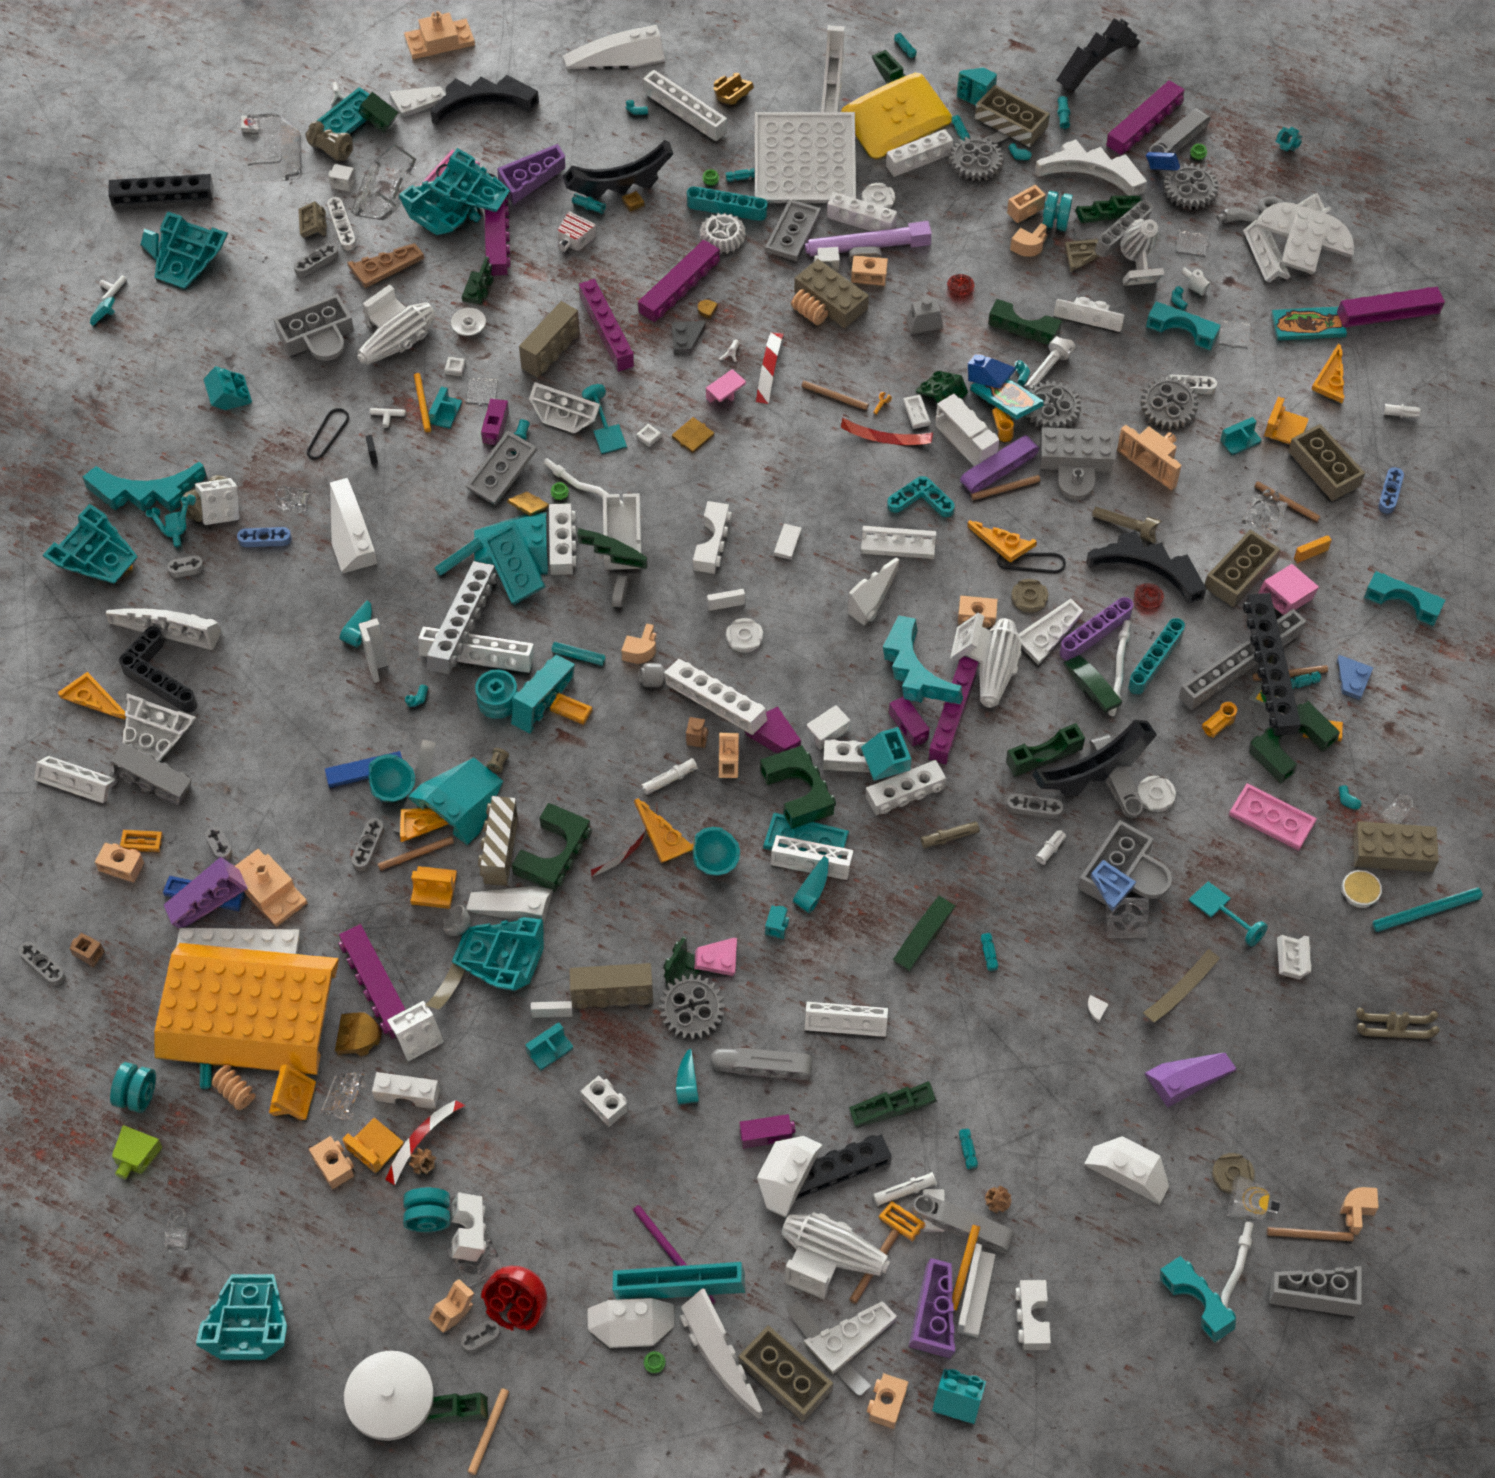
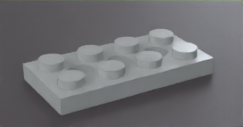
(797, 238)
(504, 478)

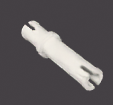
(666, 778)
(905, 1189)

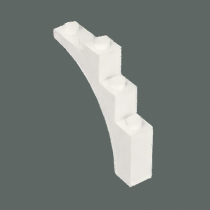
(833, 69)
(1095, 162)

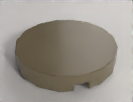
(1029, 595)
(1228, 1167)

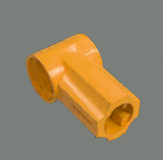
(1004, 425)
(1219, 720)

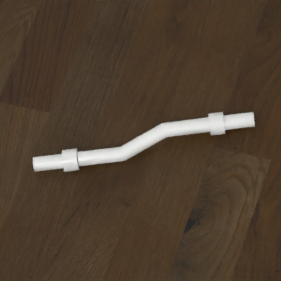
(559, 471)
(1123, 638)
(1244, 1244)

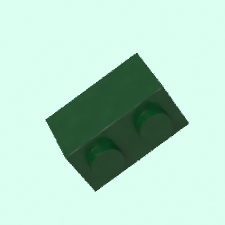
(378, 112)

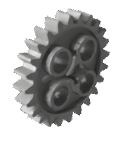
(976, 158)
(1191, 186)
(1169, 402)
(1059, 407)
(697, 1024)

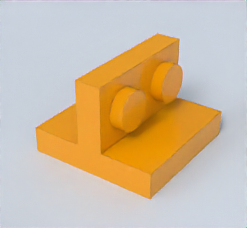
(433, 887)
(292, 1093)

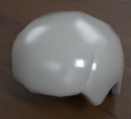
(457, 922)

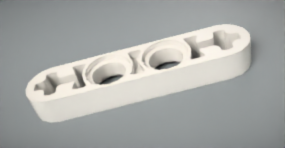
(343, 223)

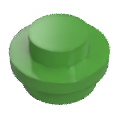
(1198, 151)
(710, 177)
(559, 491)
(654, 1362)

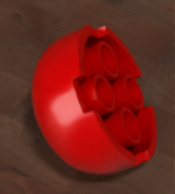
(520, 1288)

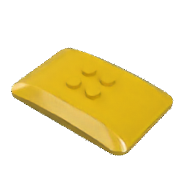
(897, 115)

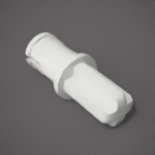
(1401, 410)
(1050, 847)

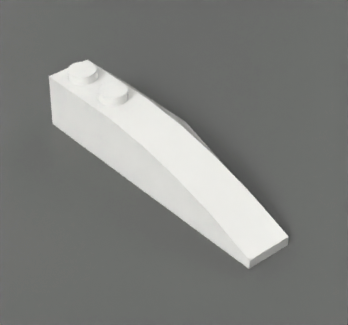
(627, 48)
(348, 529)
(173, 625)
(711, 1340)

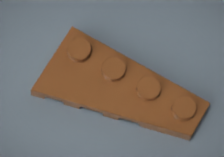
(385, 264)

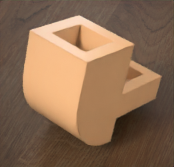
(1029, 243)
(640, 649)
(728, 755)
(1358, 1203)
(453, 1307)

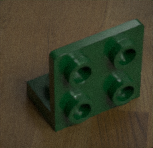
(478, 284)
(943, 385)
(680, 963)

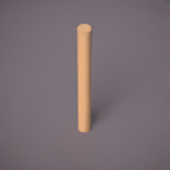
(488, 1431)

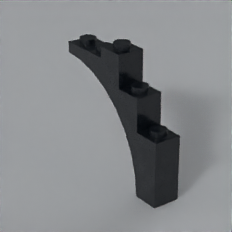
(1099, 47)
(483, 92)
(619, 179)
(1130, 552)
(1121, 751)

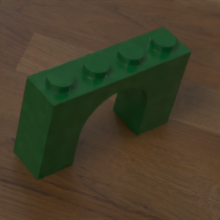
(1273, 758)
(798, 764)
(551, 871)

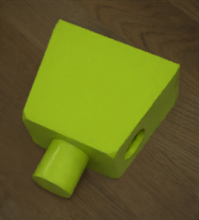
(134, 1151)

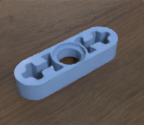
(1393, 497)
(251, 532)

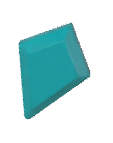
(150, 242)
(102, 309)

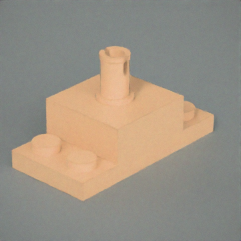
(438, 35)
(1151, 453)
(270, 887)

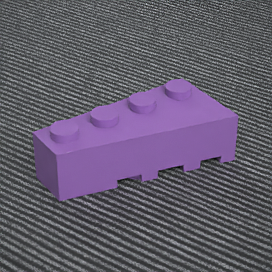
(531, 172)
(205, 893)
(934, 1313)

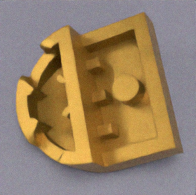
(732, 88)
(357, 1034)

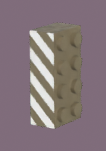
(1012, 115)
(499, 841)

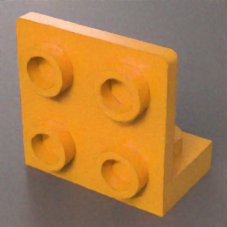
(1283, 424)
(373, 1145)

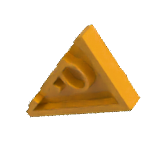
(1330, 380)
(1005, 543)
(89, 693)
(418, 821)
(665, 840)

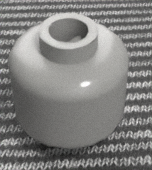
(651, 675)

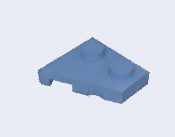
(1353, 676)
(1112, 884)

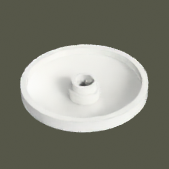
(388, 1395)

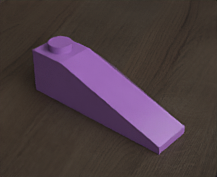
(1185, 1077)

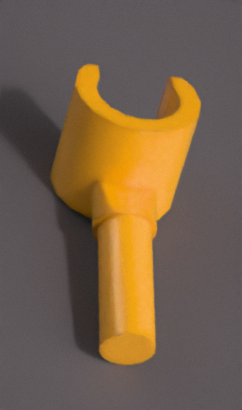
(881, 402)

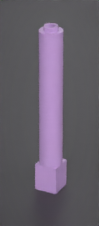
(915, 234)

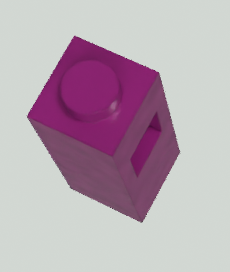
(494, 421)
(909, 721)
(766, 1130)

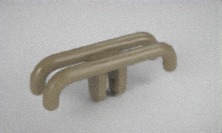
(1397, 1025)

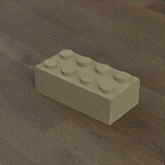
(842, 298)
(549, 339)
(1326, 462)
(1242, 568)
(1395, 846)
(611, 985)
(785, 1373)

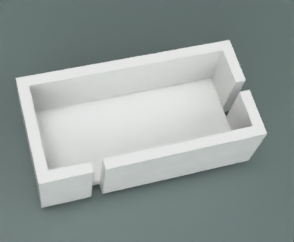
(965, 430)
(622, 523)

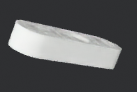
(1203, 380)

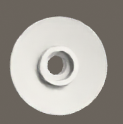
(468, 321)

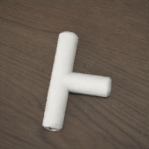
(112, 288)
(387, 413)

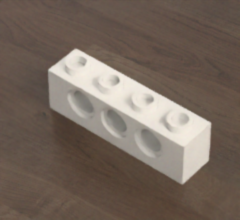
(919, 153)
(860, 213)
(560, 537)
(848, 762)
(911, 779)

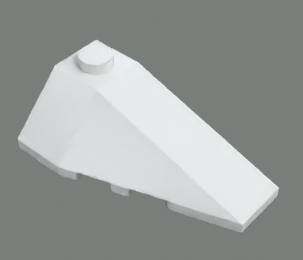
(511, 903)

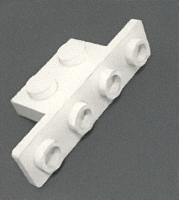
(1089, 312)

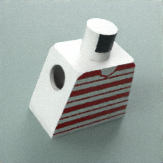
(575, 232)

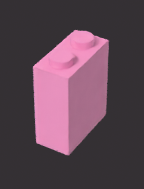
(1289, 589)

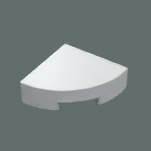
(1096, 1008)

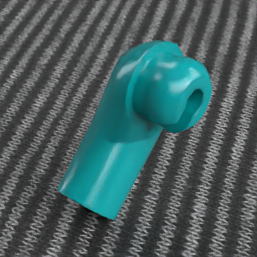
(1023, 372)

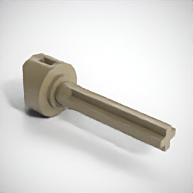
(1147, 528)

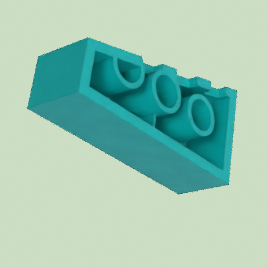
(540, 692)

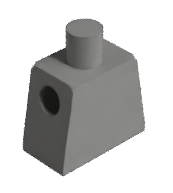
(924, 316)

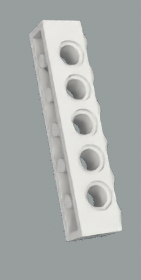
(685, 105)
(486, 651)
(716, 696)

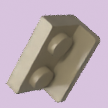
(312, 219)

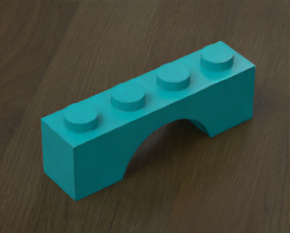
(1166, 317)
(1387, 588)
(1181, 1279)

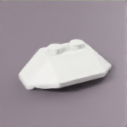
(562, 409)
(1131, 1167)
(786, 1172)
(631, 1322)

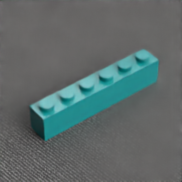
(679, 1281)

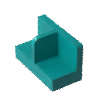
(444, 409)
(1240, 436)
(548, 1046)

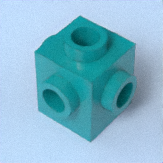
(1284, 136)

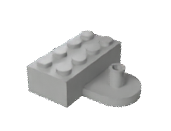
(316, 328)
(1076, 457)
(1128, 852)

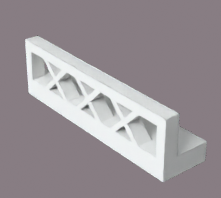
(1266, 253)
(898, 544)
(373, 647)
(74, 778)
(806, 861)
(846, 1019)
(976, 1292)

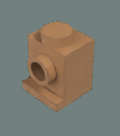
(696, 732)
(86, 949)

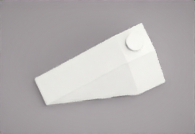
(869, 594)

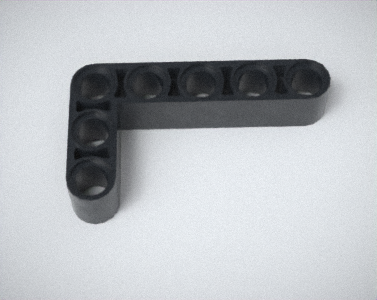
(139, 665)

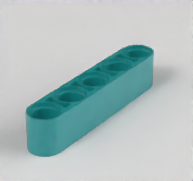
(726, 202)
(1153, 662)

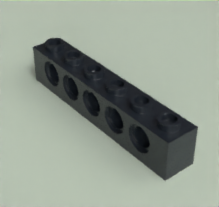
(161, 190)
(840, 1172)

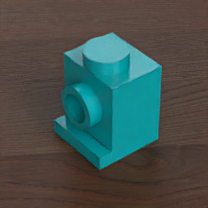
(777, 922)

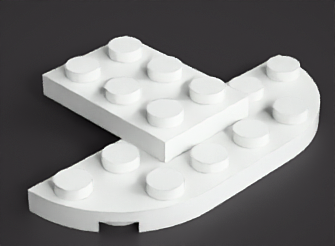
(1306, 234)

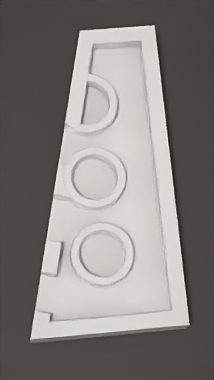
(841, 1343)

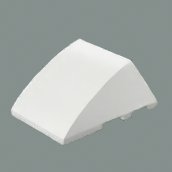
(153, 727)

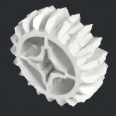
(723, 232)

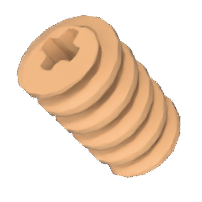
(809, 307)
(233, 1088)

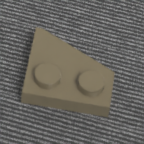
(1080, 253)

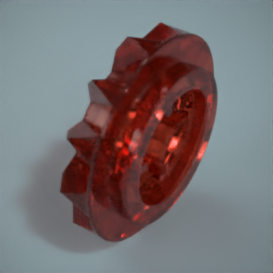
(960, 279)
(1153, 590)

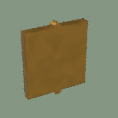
(692, 434)
(528, 503)

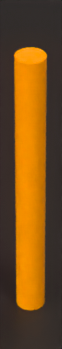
(422, 402)
(965, 1266)

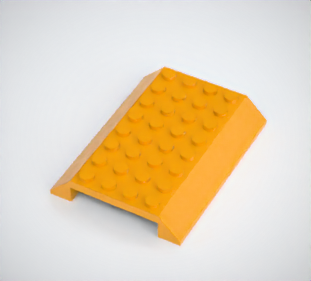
(243, 1008)

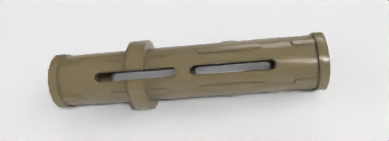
(944, 836)

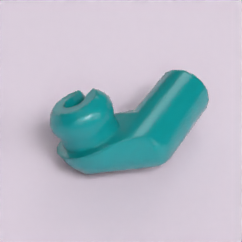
(633, 109)
(1019, 154)
(473, 214)
(1176, 298)
(413, 701)
(1348, 800)

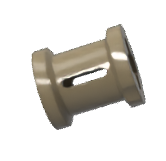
(501, 759)

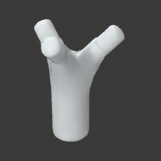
(336, 93)
(731, 351)

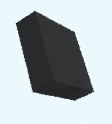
(371, 449)

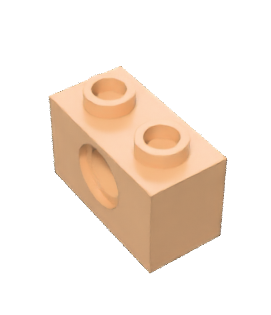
(1026, 204)
(869, 270)
(971, 605)
(128, 869)
(334, 1173)
(887, 1413)

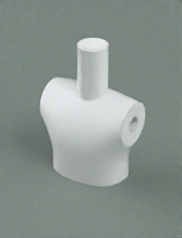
(1196, 281)

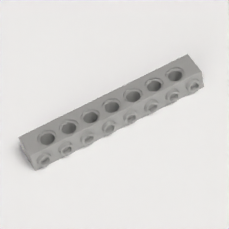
(461, 617)
(1235, 664)

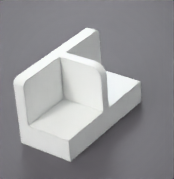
(829, 726)

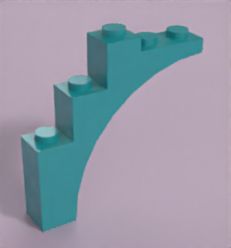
(143, 494)
(907, 668)

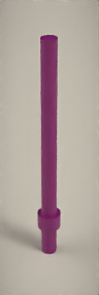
(662, 1240)

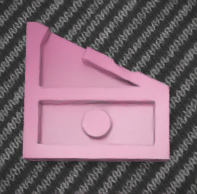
(717, 957)

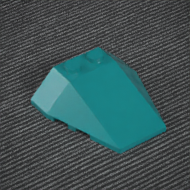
(469, 183)
(433, 210)
(185, 250)
(534, 534)
(93, 548)
(460, 797)
(502, 952)
(245, 1320)

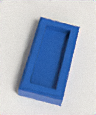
(1163, 161)

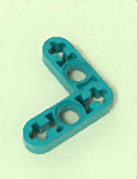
(924, 492)

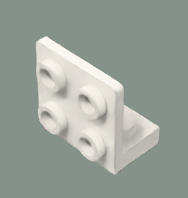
(218, 501)
(416, 1030)

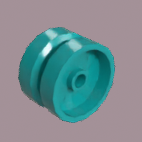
(1055, 210)
(495, 693)
(133, 1087)
(426, 1209)

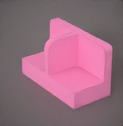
(724, 387)

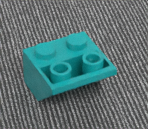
(975, 84)
(226, 389)
(887, 754)
(959, 1395)

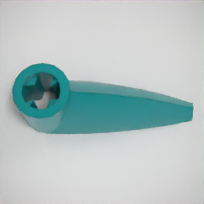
(351, 631)
(810, 891)
(686, 1080)

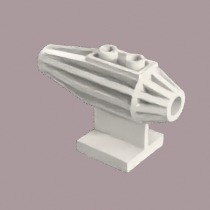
(1136, 245)
(397, 325)
(994, 649)
(824, 1246)

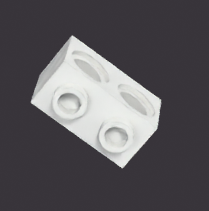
(599, 1103)

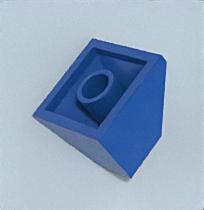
(989, 371)

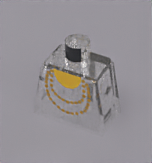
(1250, 1200)

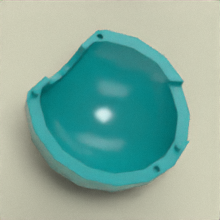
(390, 778)
(715, 851)

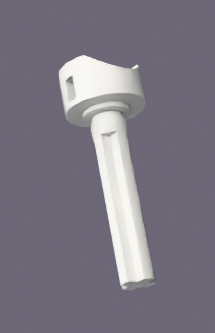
(1059, 349)

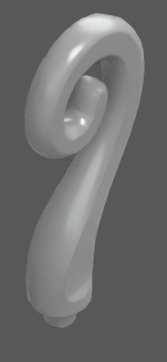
(1234, 214)

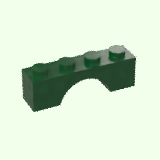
(1040, 330)
(1063, 743)

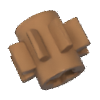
(422, 1161)
(998, 1199)

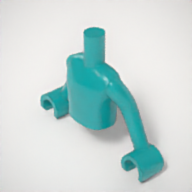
(174, 522)

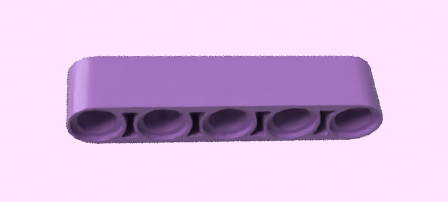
(999, 464)
(1102, 623)

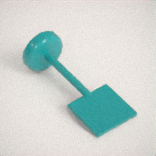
(609, 437)
(1211, 900)

